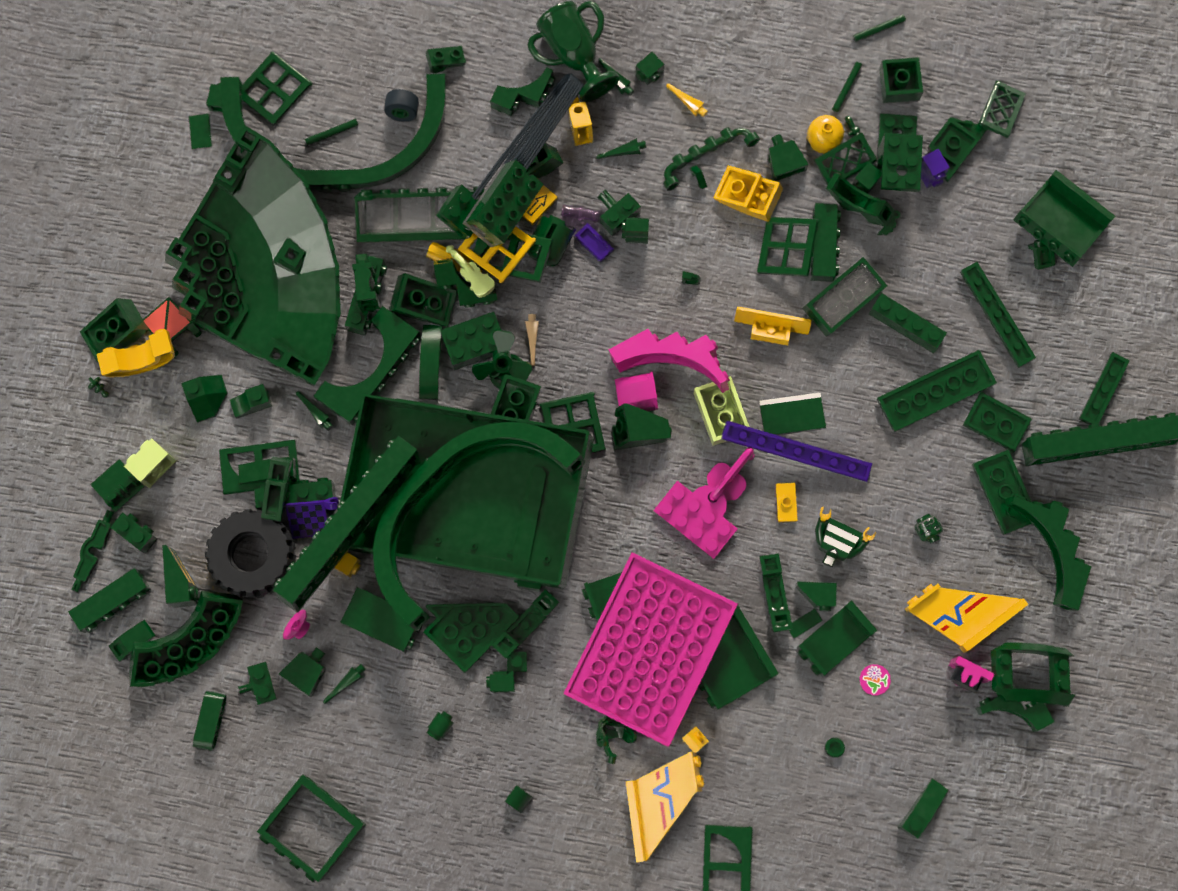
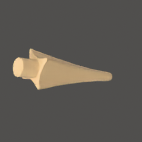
(532, 330)

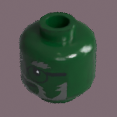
(928, 528)

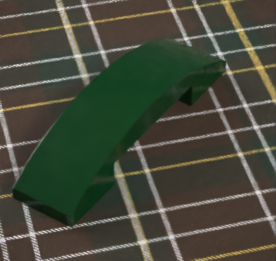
(430, 362)
(775, 593)
(525, 624)

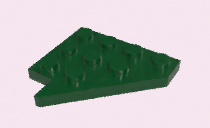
(468, 629)

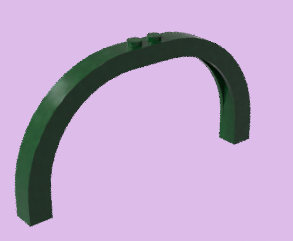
(357, 178)
(430, 474)

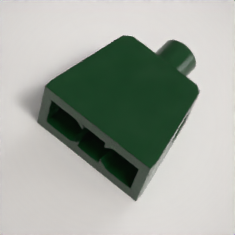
(785, 159)
(305, 671)

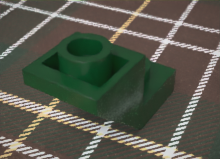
(123, 644)

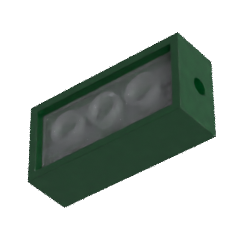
(844, 297)

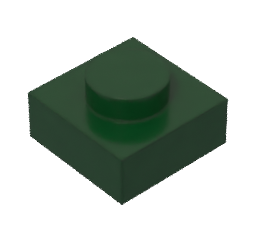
(517, 662)

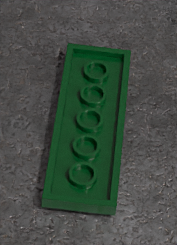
(936, 391)

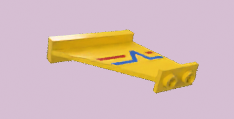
(963, 614)
(659, 801)

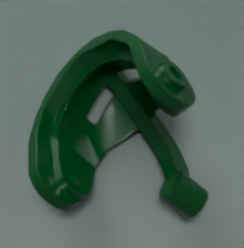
(621, 731)

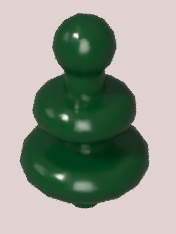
(99, 387)

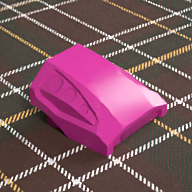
(637, 391)

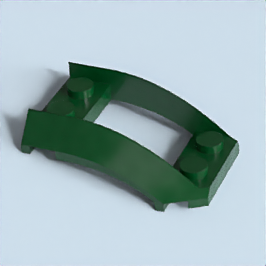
(1058, 674)

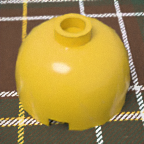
(825, 133)

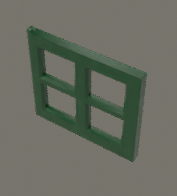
(274, 88)
(787, 246)
(593, 421)

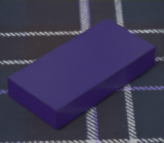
(594, 242)

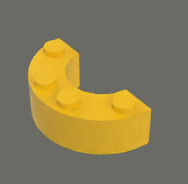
(137, 358)

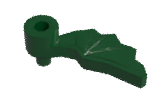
(891, 225)

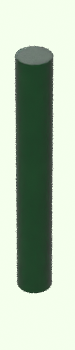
(878, 28)
(849, 82)
(330, 132)

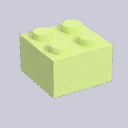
(149, 462)

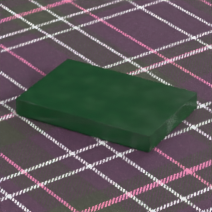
(997, 422)

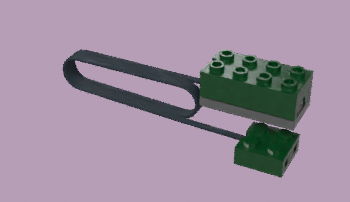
(511, 189)

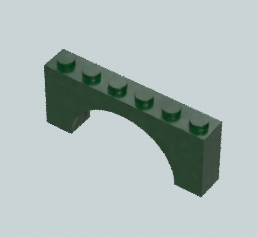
(398, 341)

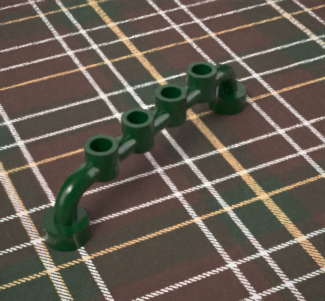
(711, 144)

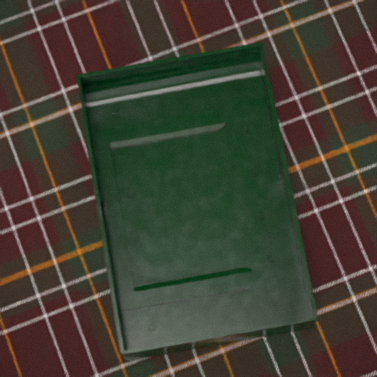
(492, 513)

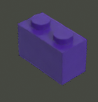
(933, 169)

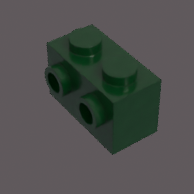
(135, 534)

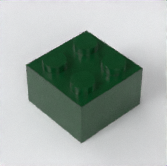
(901, 80)

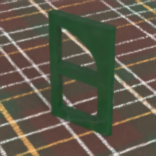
(546, 244)
(230, 479)
(742, 839)

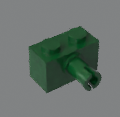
(617, 211)

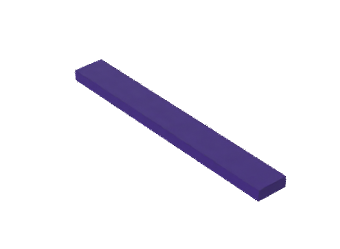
(796, 451)

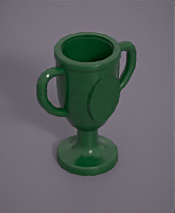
(574, 45)

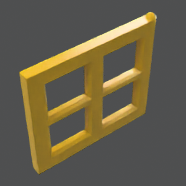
(483, 262)

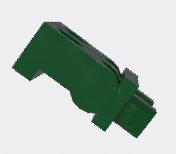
(365, 284)

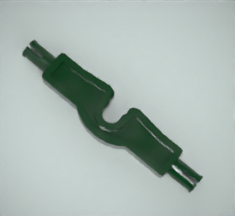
(87, 560)

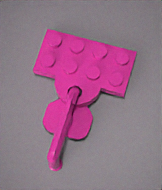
(696, 515)

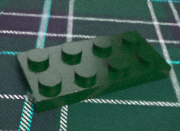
(1000, 481)

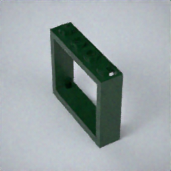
(283, 851)

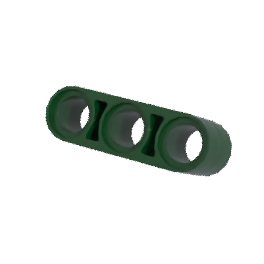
(209, 720)

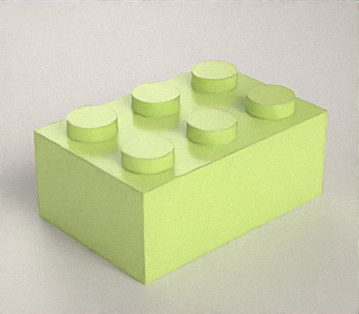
(719, 407)

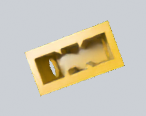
(580, 122)

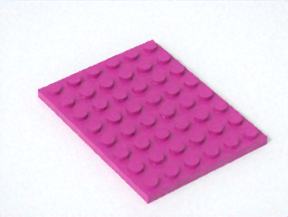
(650, 649)

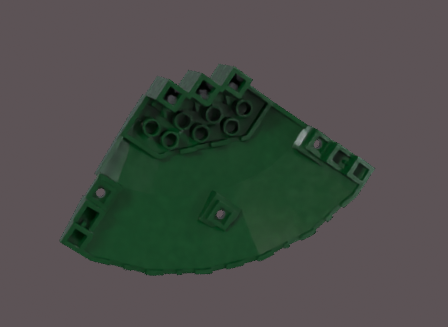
(241, 267)

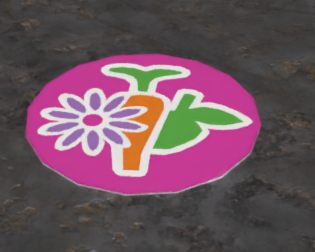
(875, 679)

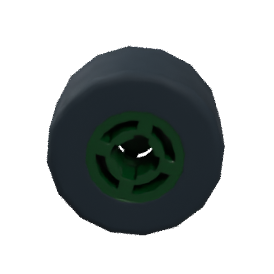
(401, 105)

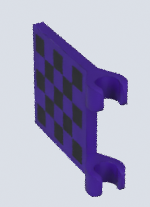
(309, 517)

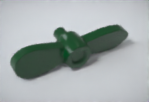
(854, 130)

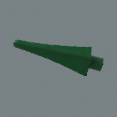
(624, 84)
(629, 148)
(321, 418)
(351, 677)

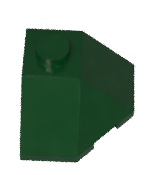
(205, 396)

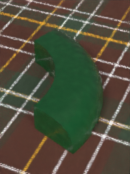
(187, 646)

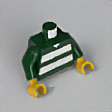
(839, 539)

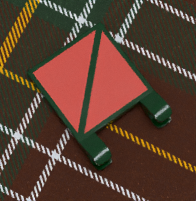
(167, 317)

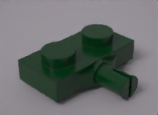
(260, 683)

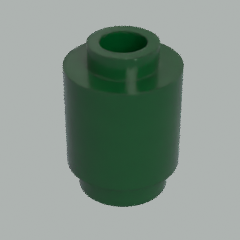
(440, 725)

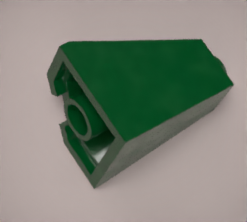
(638, 428)

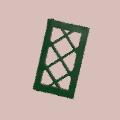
(1008, 92)
(847, 144)

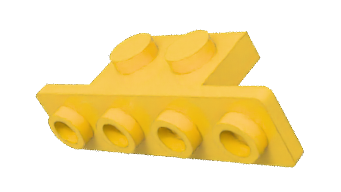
(772, 326)

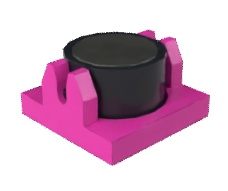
(968, 674)

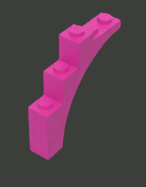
(674, 349)

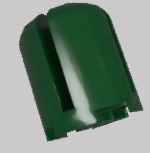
(554, 229)

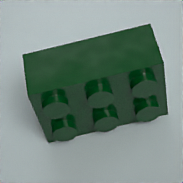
(471, 340)

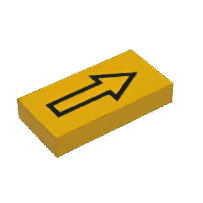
(540, 204)

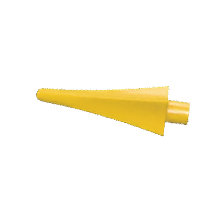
(693, 104)

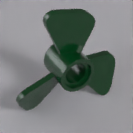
(504, 342)

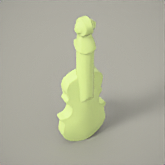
(480, 283)

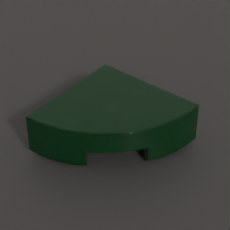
(697, 172)
(690, 278)

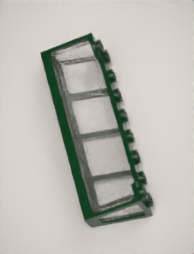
(402, 215)

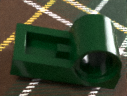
(442, 58)

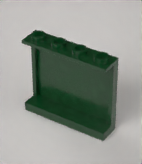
(1064, 218)
(737, 664)

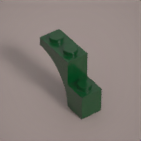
(508, 99)
(851, 198)
(447, 276)
(1035, 714)

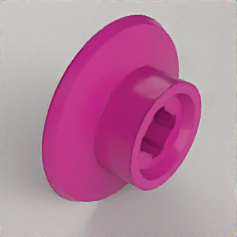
(297, 626)

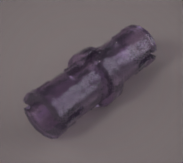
(580, 213)

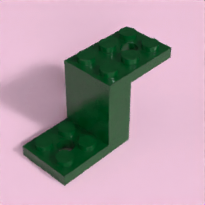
(899, 152)

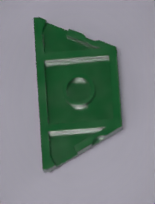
(956, 142)

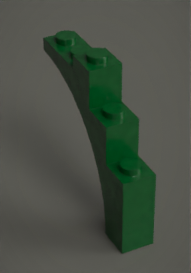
(1070, 571)

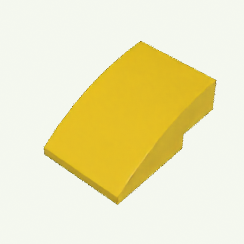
(748, 193)

